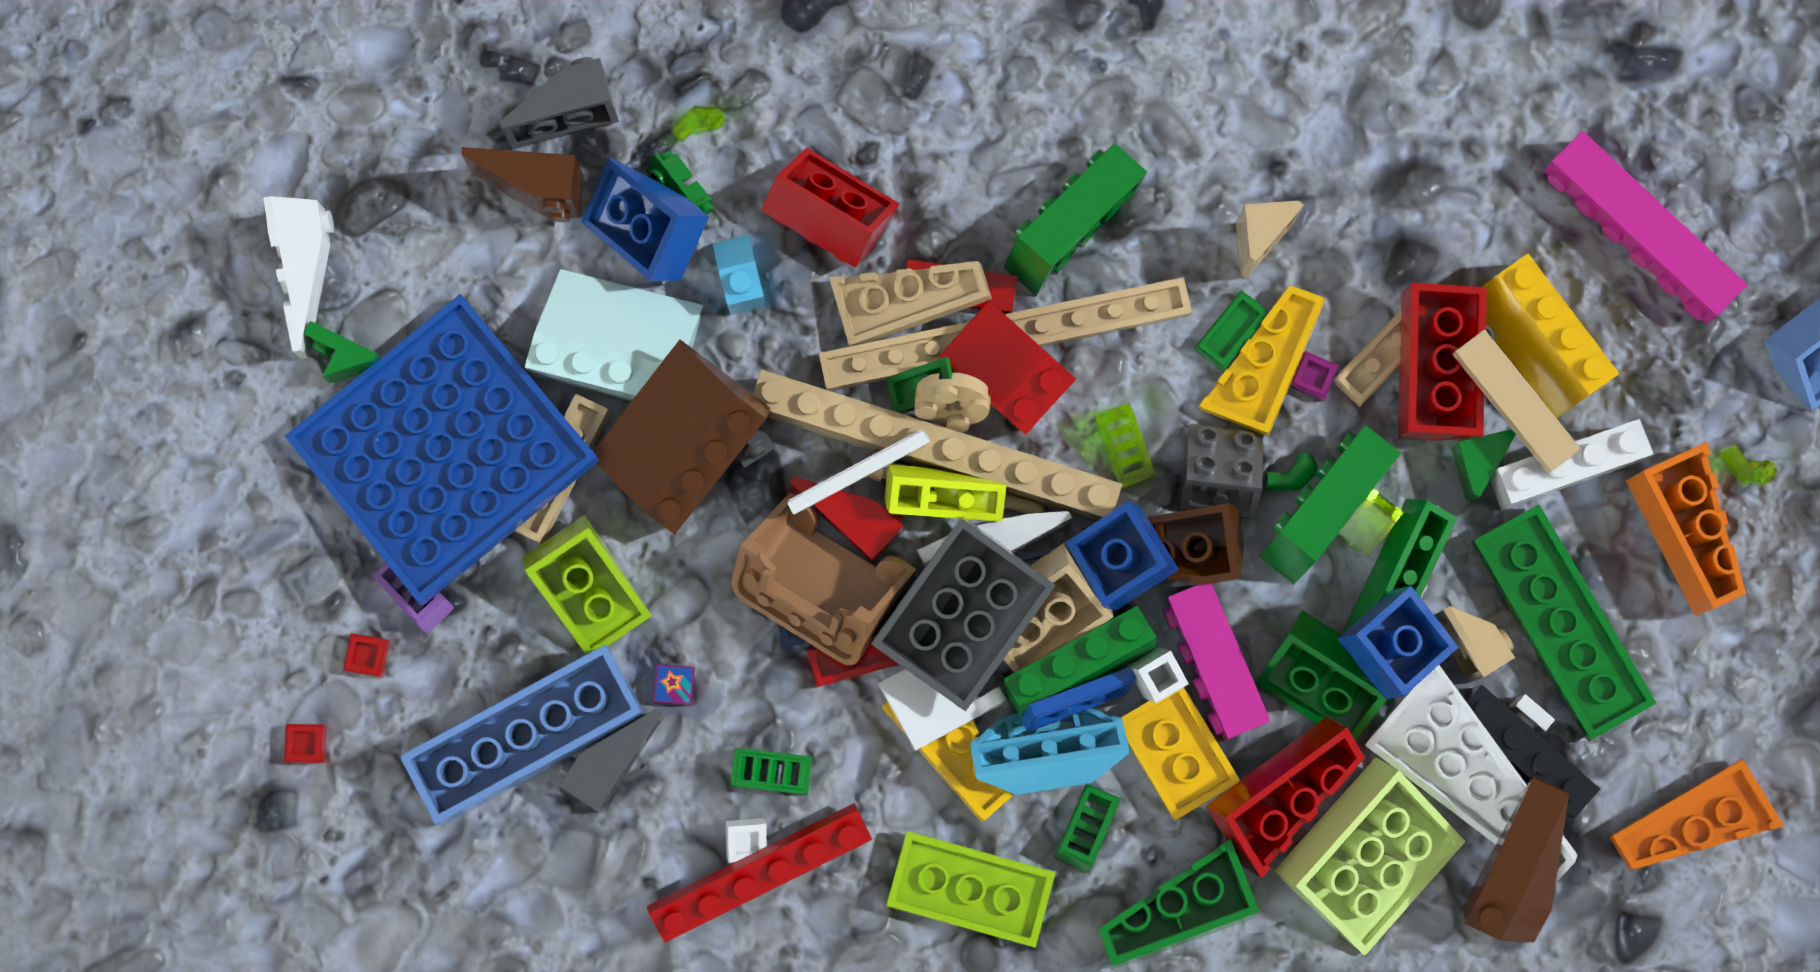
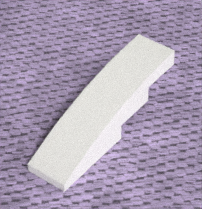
(1012, 532)

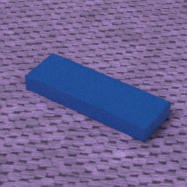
(1078, 699)

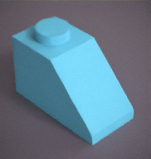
(739, 275)

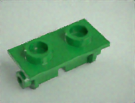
(672, 173)

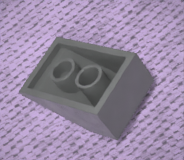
(566, 104)

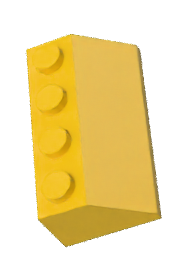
(1544, 337)

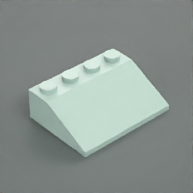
(607, 334)

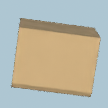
(1261, 228)

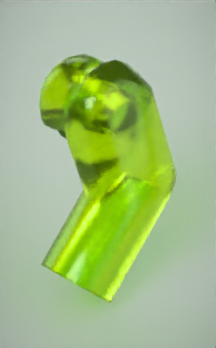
(698, 118)
(1748, 470)

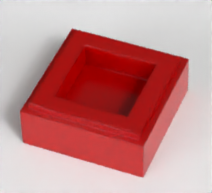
(366, 655)
(305, 743)

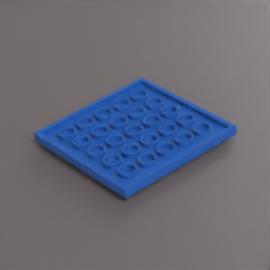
(441, 449)

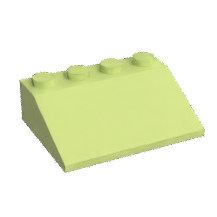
(1370, 855)

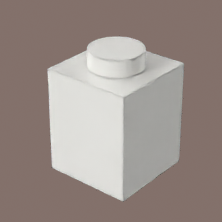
(1158, 675)

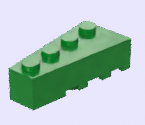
(1073, 216)
(1330, 504)
(1188, 907)

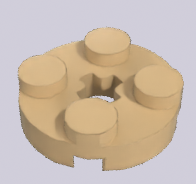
(952, 401)

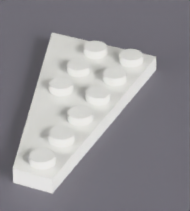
(1453, 758)

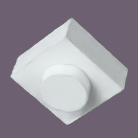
(1531, 713)
(744, 838)

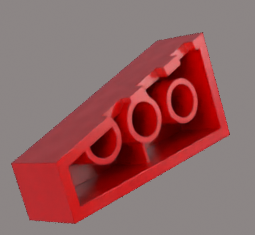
(1284, 792)

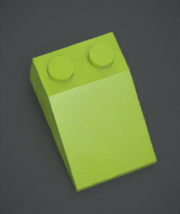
(585, 586)

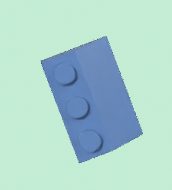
(1796, 354)

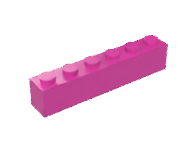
(1644, 228)

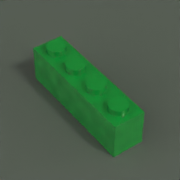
(1406, 554)
(1083, 660)

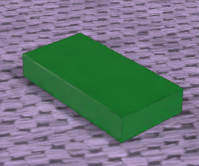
(1231, 330)

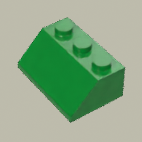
(1320, 677)

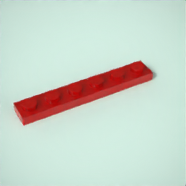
(759, 873)

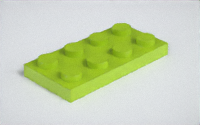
(971, 889)

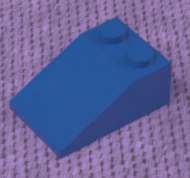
(644, 222)

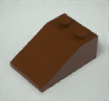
(539, 180)

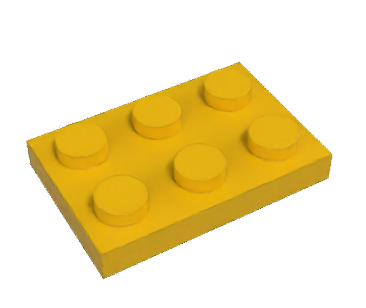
(1178, 753)

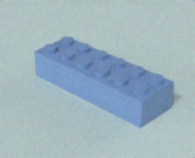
(522, 736)

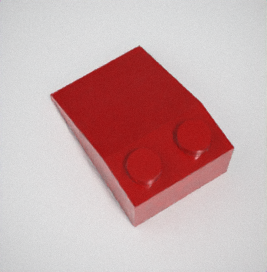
(1015, 368)

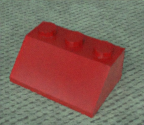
(829, 207)

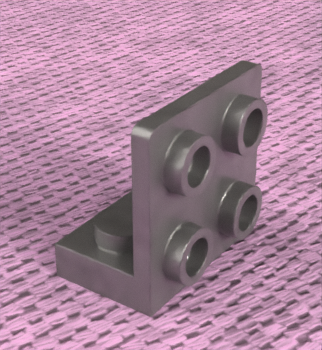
(1223, 469)

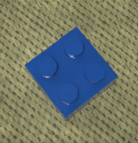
(1121, 556)
(1398, 642)

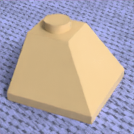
(1479, 642)

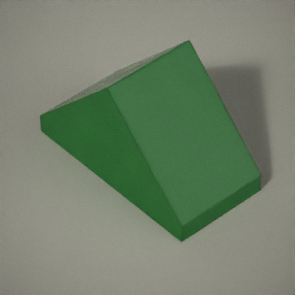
(1478, 460)

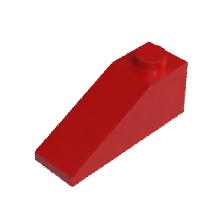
(857, 519)

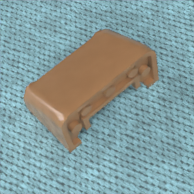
(817, 584)

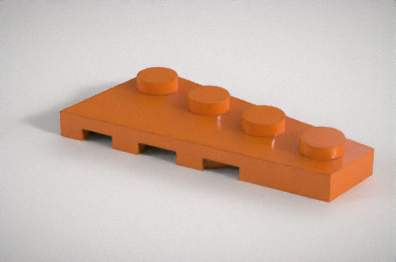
(1706, 815)

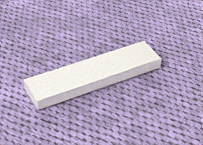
(858, 471)

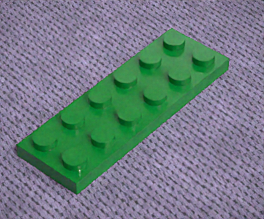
(1563, 623)

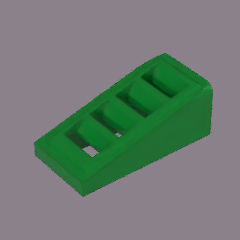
(739, 763)
(1077, 859)

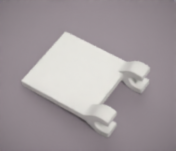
(927, 713)

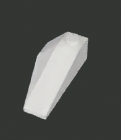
(302, 242)

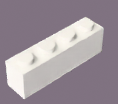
(1598, 456)

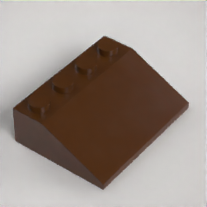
(679, 436)

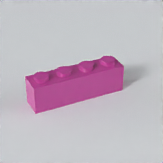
(1216, 660)

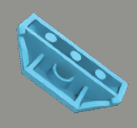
(1049, 757)

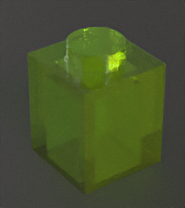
(1370, 523)

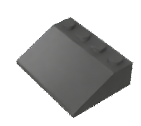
(963, 613)

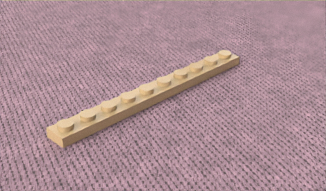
(1044, 324)

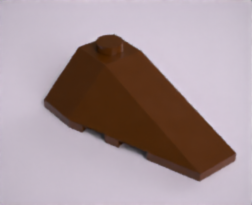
(1203, 543)
(1521, 873)

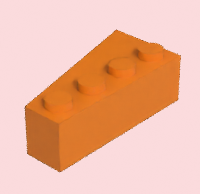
(1690, 527)

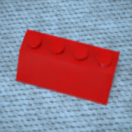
(1434, 390)

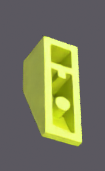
(942, 494)

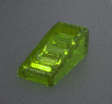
(1124, 411)

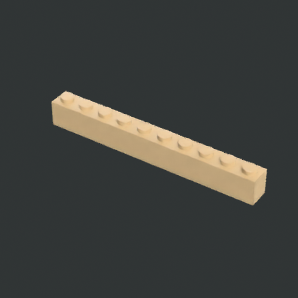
(949, 450)

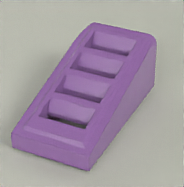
(424, 616)

